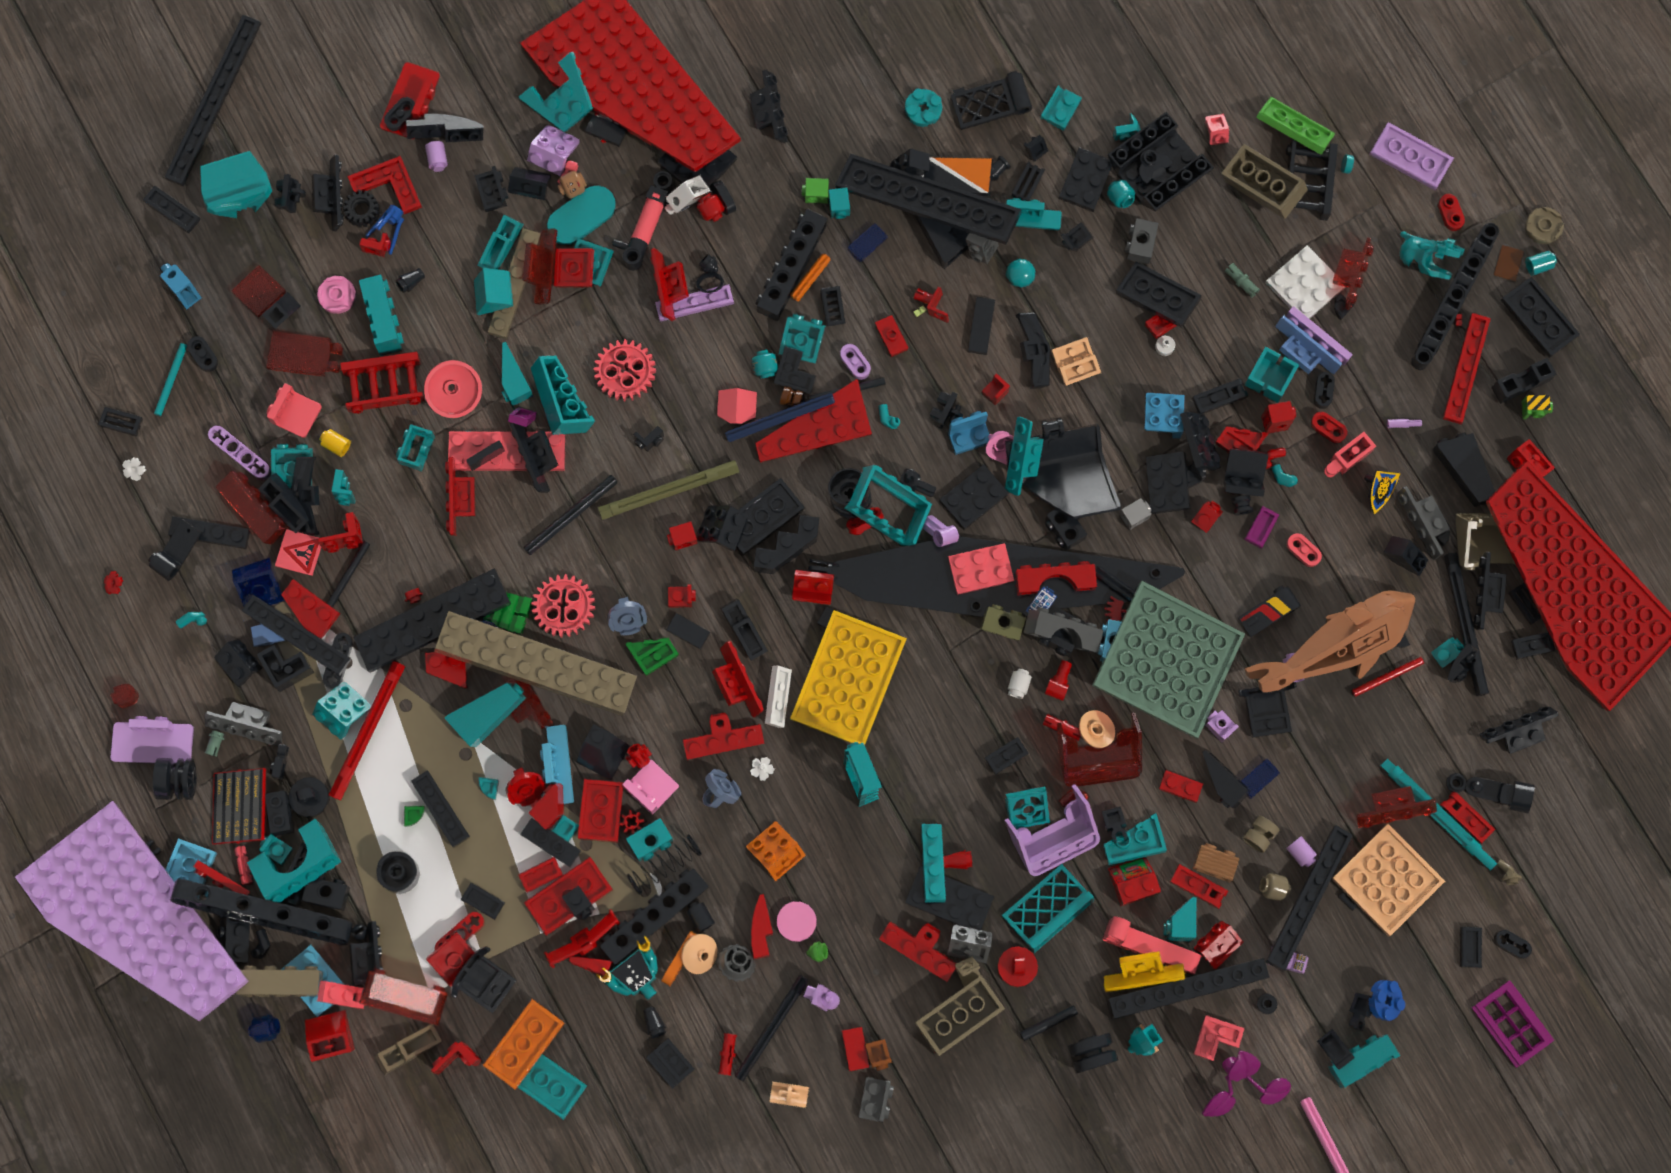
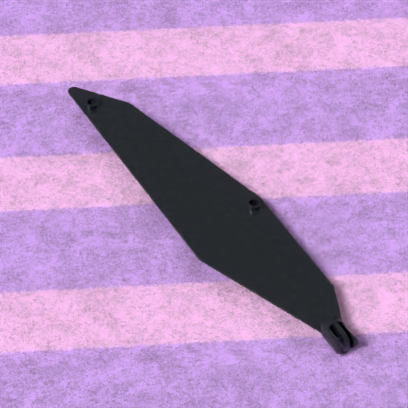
(923, 578)

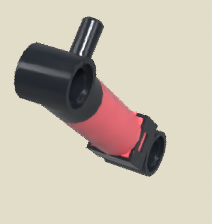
(647, 221)

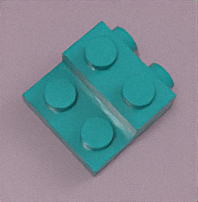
(803, 336)
(284, 460)

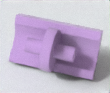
(822, 997)

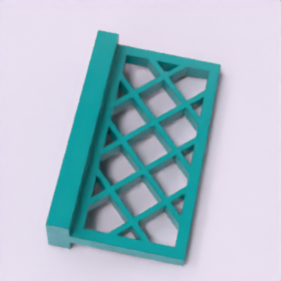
(1062, 918)

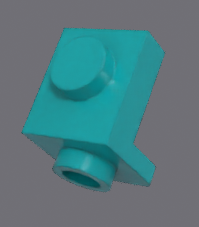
(1447, 651)

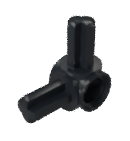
(913, 480)

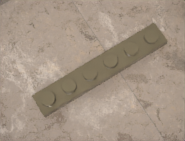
(503, 318)

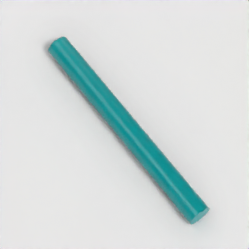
(170, 379)

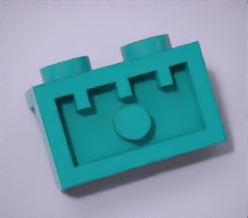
(341, 489)

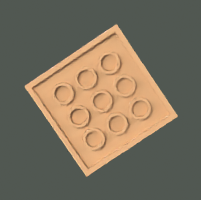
(1388, 880)

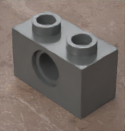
(1147, 231)

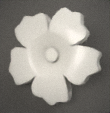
(133, 469)
(761, 768)

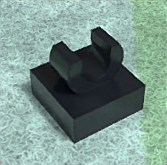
(1036, 147)

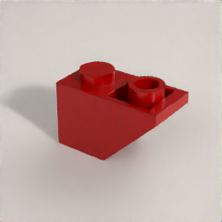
(549, 807)

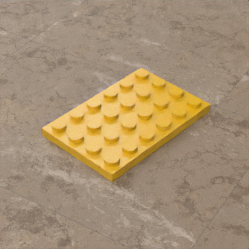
(848, 678)

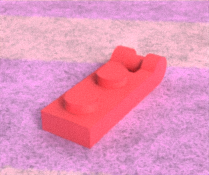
(339, 994)

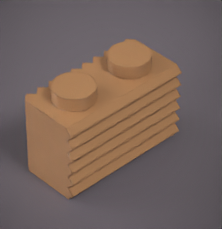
(1216, 863)

